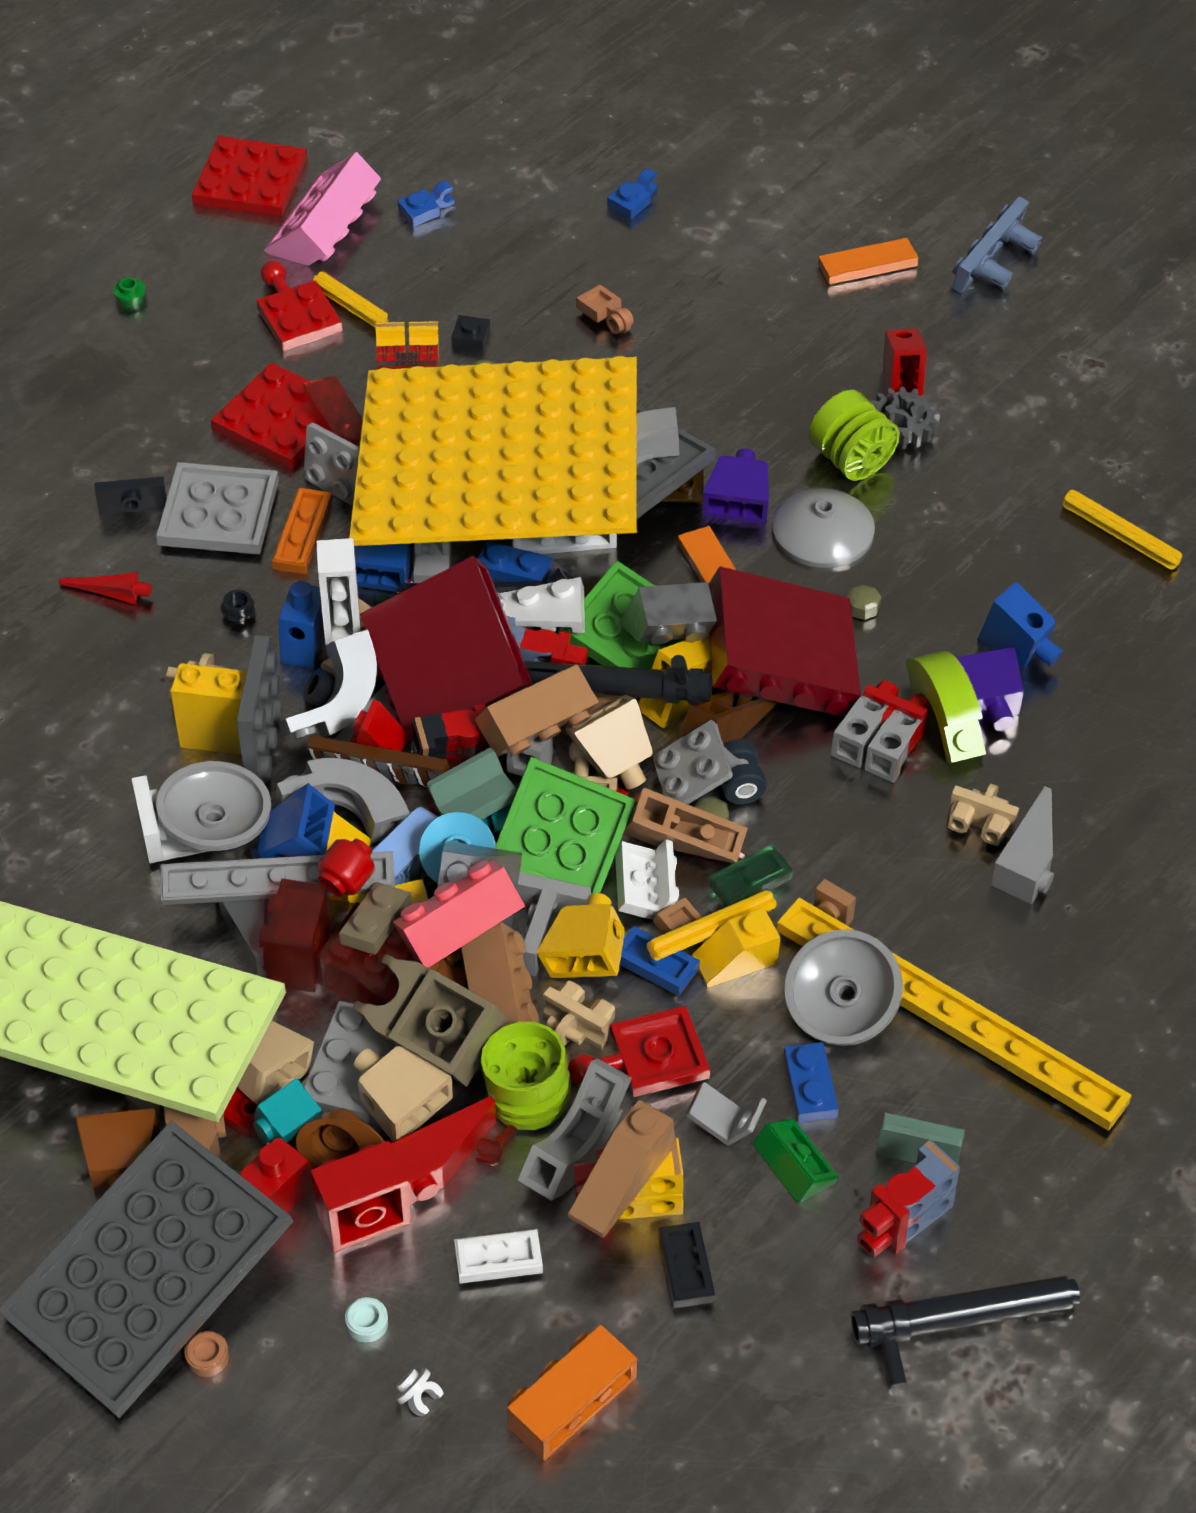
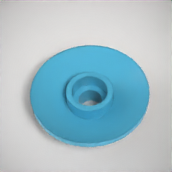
(451, 827)

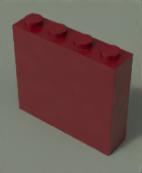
(783, 642)
(446, 645)

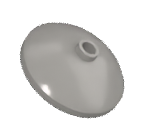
(823, 528)
(213, 805)
(827, 969)

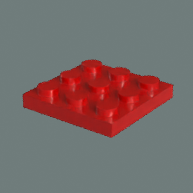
(249, 176)
(269, 416)

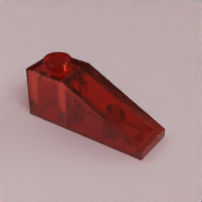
(334, 409)

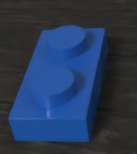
(515, 564)
(669, 972)
(810, 1082)

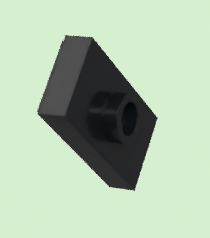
(130, 495)
(686, 1265)

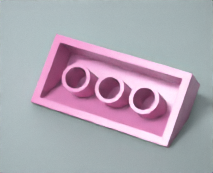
(325, 212)

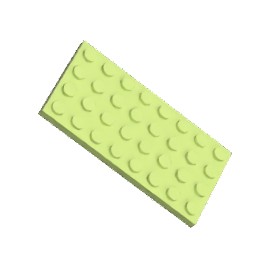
(128, 1013)

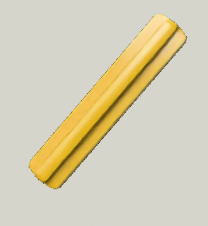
(350, 300)

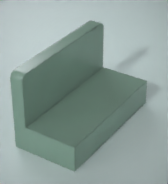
(473, 787)
(903, 1136)

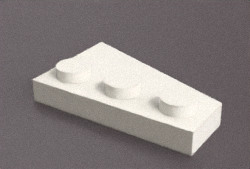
(548, 605)

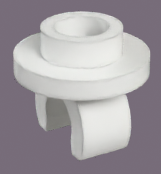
(411, 1388)

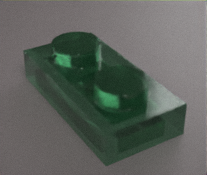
(750, 876)

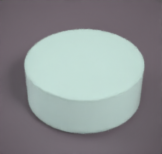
(366, 1319)

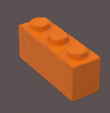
(571, 1391)

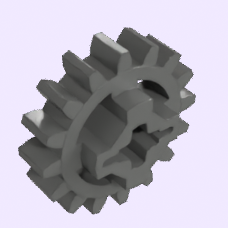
(911, 413)

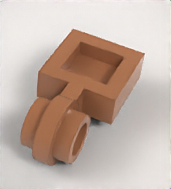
(602, 304)

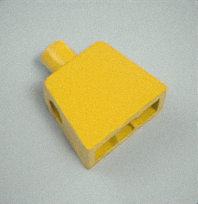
(584, 941)

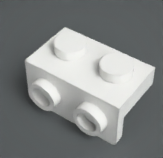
(645, 879)

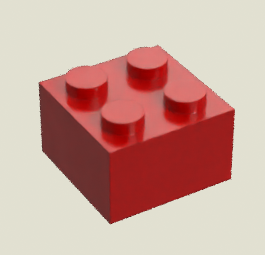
(361, 1195)

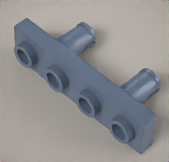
(995, 235)

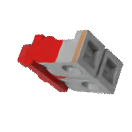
(880, 730)

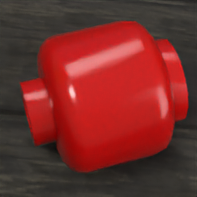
(346, 867)

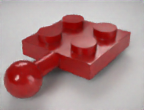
(295, 313)
(654, 1051)

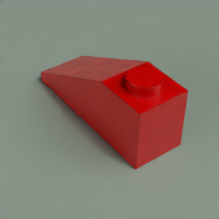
(440, 1149)

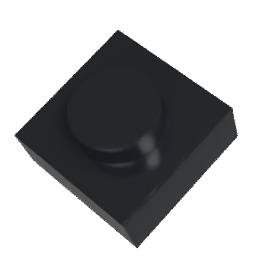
(470, 332)

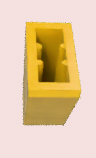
(697, 656)

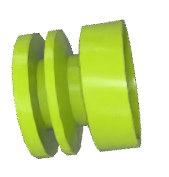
(853, 435)
(527, 1075)

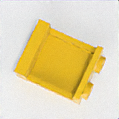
(208, 707)

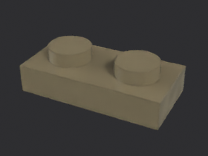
(374, 918)

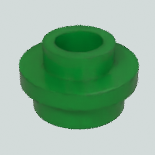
(129, 291)

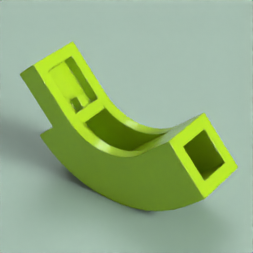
(954, 702)

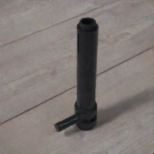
(671, 684)
(900, 1320)

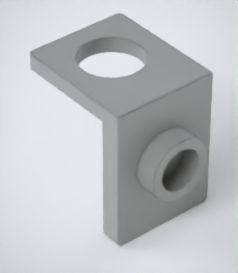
(722, 1116)

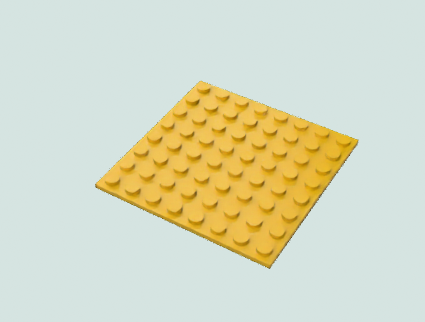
(497, 452)

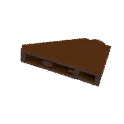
(732, 713)

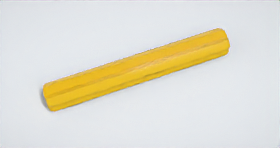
(1122, 529)
(706, 926)

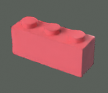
(458, 912)

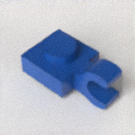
(633, 198)
(423, 206)

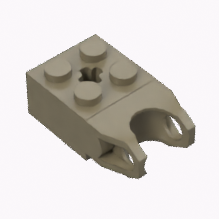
(424, 1010)

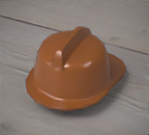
(334, 1136)

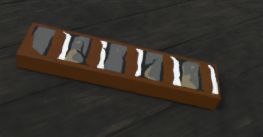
(393, 764)

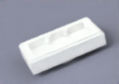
(498, 1256)

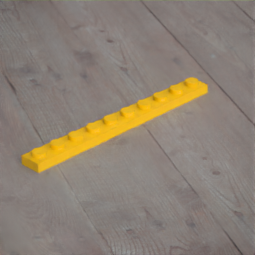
(982, 1029)

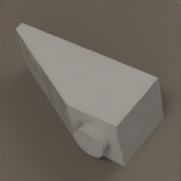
(1027, 857)

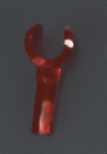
(490, 1150)

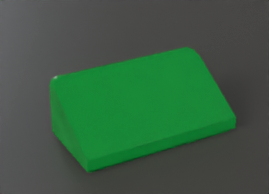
(794, 1159)

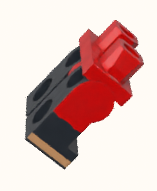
(449, 735)

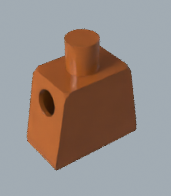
(114, 1142)

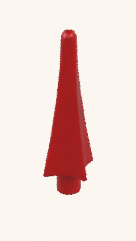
(121, 586)

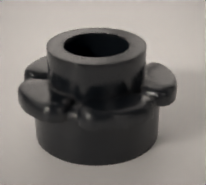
(237, 606)

